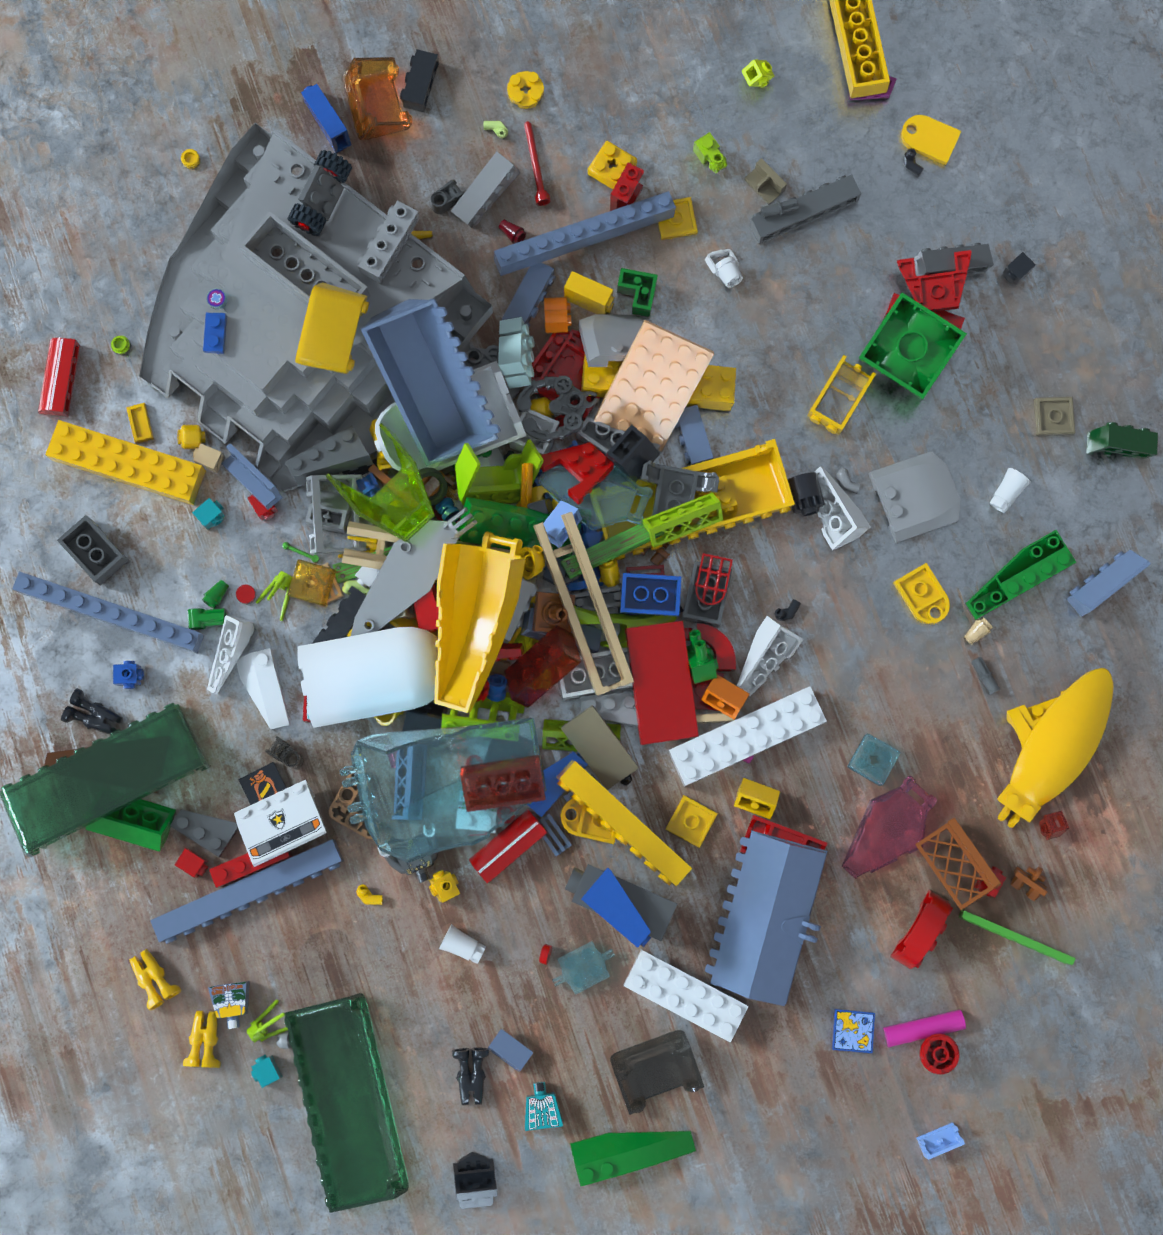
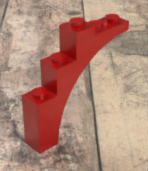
(428, 613)

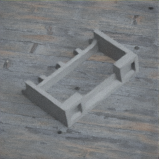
(313, 490)

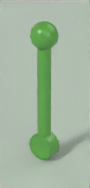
(314, 558)

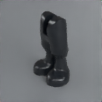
(97, 711)
(471, 1081)

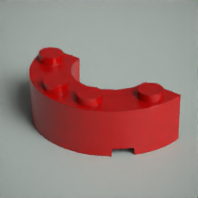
(924, 931)

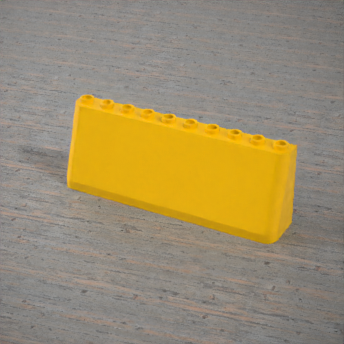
(756, 482)

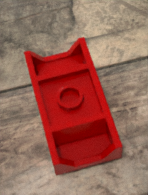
(770, 828)

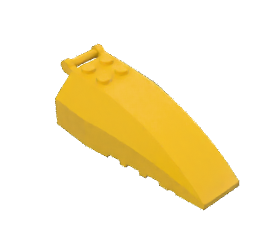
(475, 605)

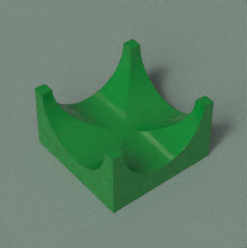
(912, 346)

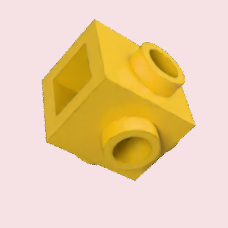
(447, 891)

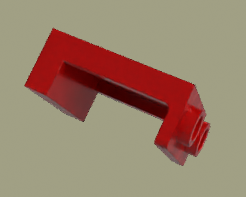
(627, 187)

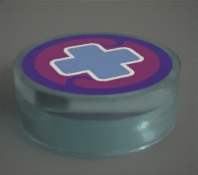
(216, 299)

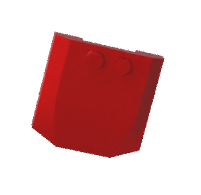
(562, 357)

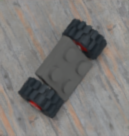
(320, 193)

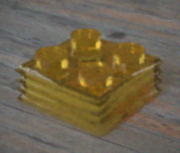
(315, 593)

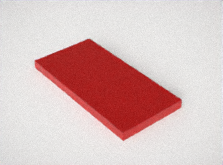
(661, 682)

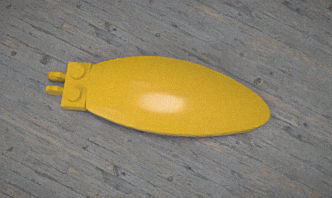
(1059, 746)

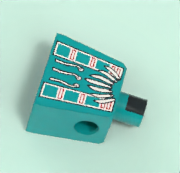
(542, 1109)

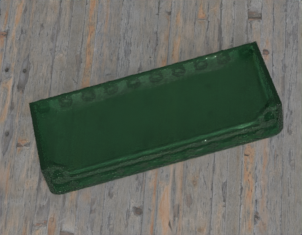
(102, 778)
(347, 1103)

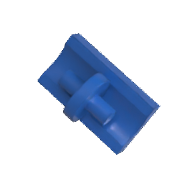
(368, 485)

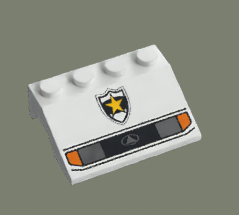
(280, 823)

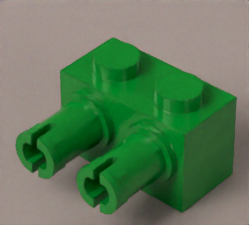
(701, 659)

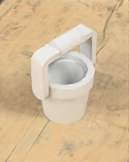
(726, 269)

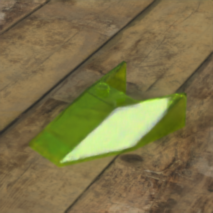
(400, 505)

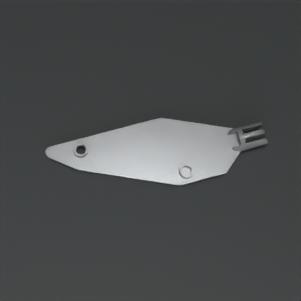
(408, 573)

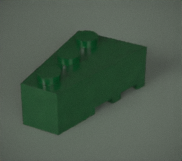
(1122, 440)

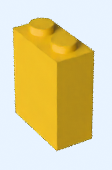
(588, 294)

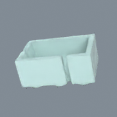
(516, 352)

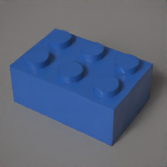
(650, 594)

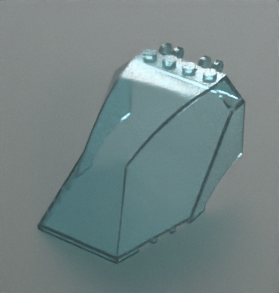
(415, 789)

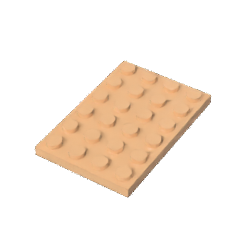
(654, 383)

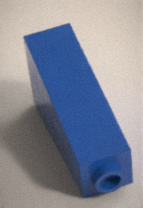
(326, 118)
(554, 791)
(616, 908)

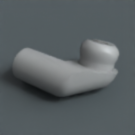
(845, 482)

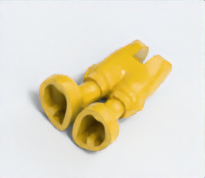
(153, 972)
(206, 1035)

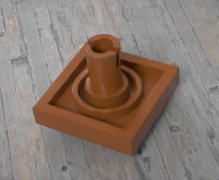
(550, 612)

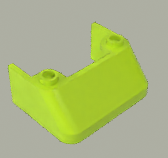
(494, 483)

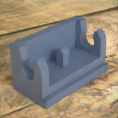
(510, 1050)

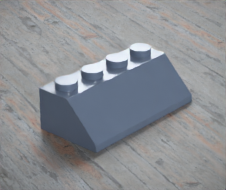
(1107, 582)

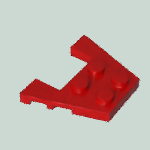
(937, 290)
(584, 463)

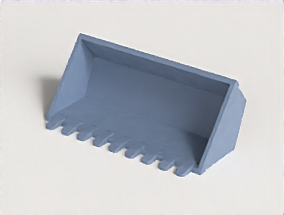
(429, 379)
(767, 918)

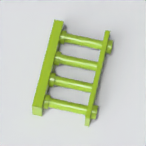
(507, 704)

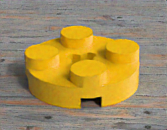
(527, 79)

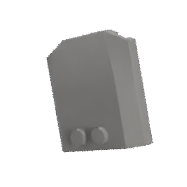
(608, 337)
(917, 496)

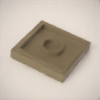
(1054, 416)

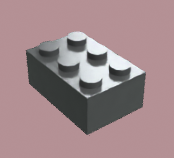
(92, 550)
(698, 612)

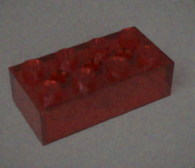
(542, 666)
(498, 794)

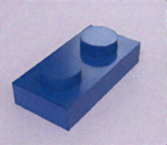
(215, 333)

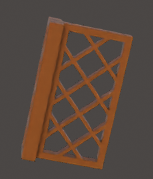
(971, 853)

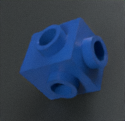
(127, 674)

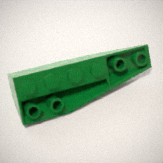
(1023, 572)

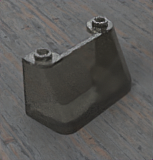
(655, 1069)

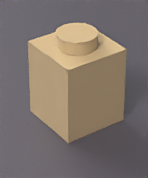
(208, 457)

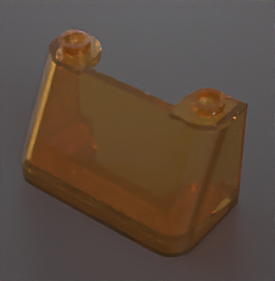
(374, 97)

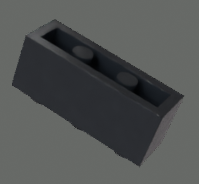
(419, 80)

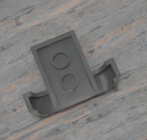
(676, 485)

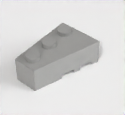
(527, 589)

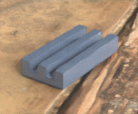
(562, 848)

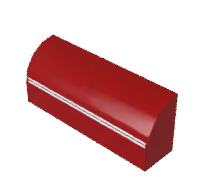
(59, 377)
(507, 846)

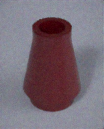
(513, 232)

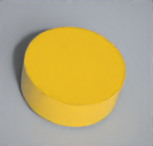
(190, 158)

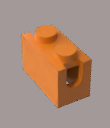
(725, 697)

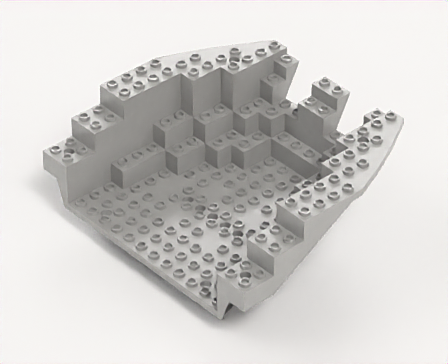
(257, 376)

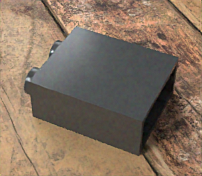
(652, 908)

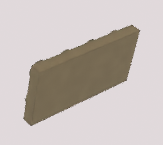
(599, 747)

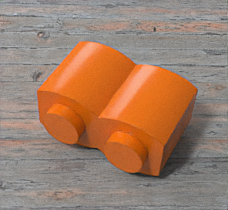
(556, 314)

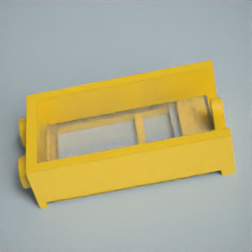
(840, 396)

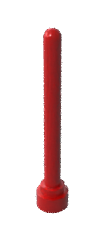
(542, 197)

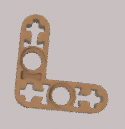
(339, 801)

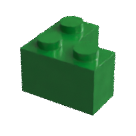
(641, 286)

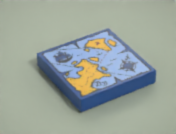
(853, 1031)

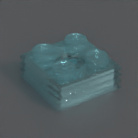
(885, 755)

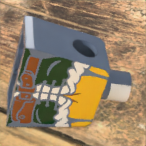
(230, 1001)

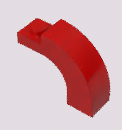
(719, 644)

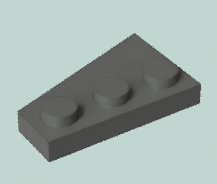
(206, 831)

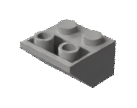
(334, 512)

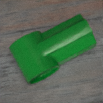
(200, 618)

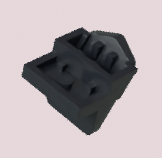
(474, 1181)

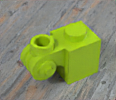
(707, 150)

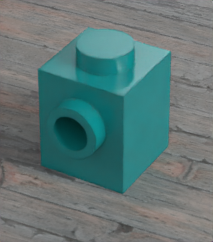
(209, 513)
(266, 1070)

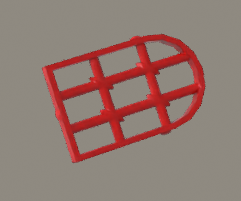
(709, 571)

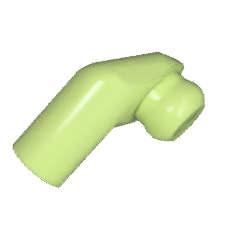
(498, 127)
(347, 585)

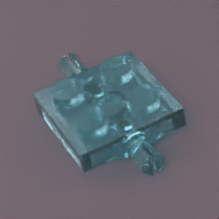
(583, 967)

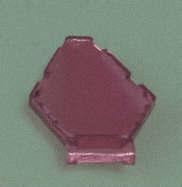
(889, 829)

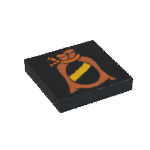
(262, 783)

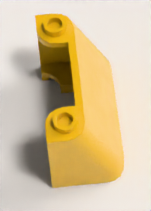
(330, 328)

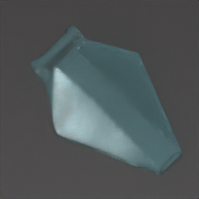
(608, 501)

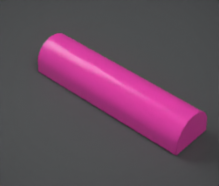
(924, 1027)

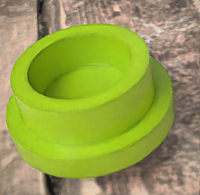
(120, 344)

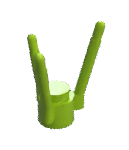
(282, 582)
(258, 1030)

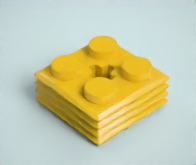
(609, 155)

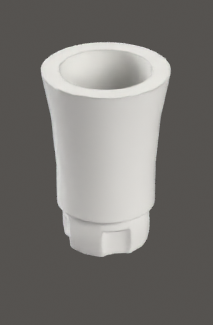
(1009, 490)
(462, 945)

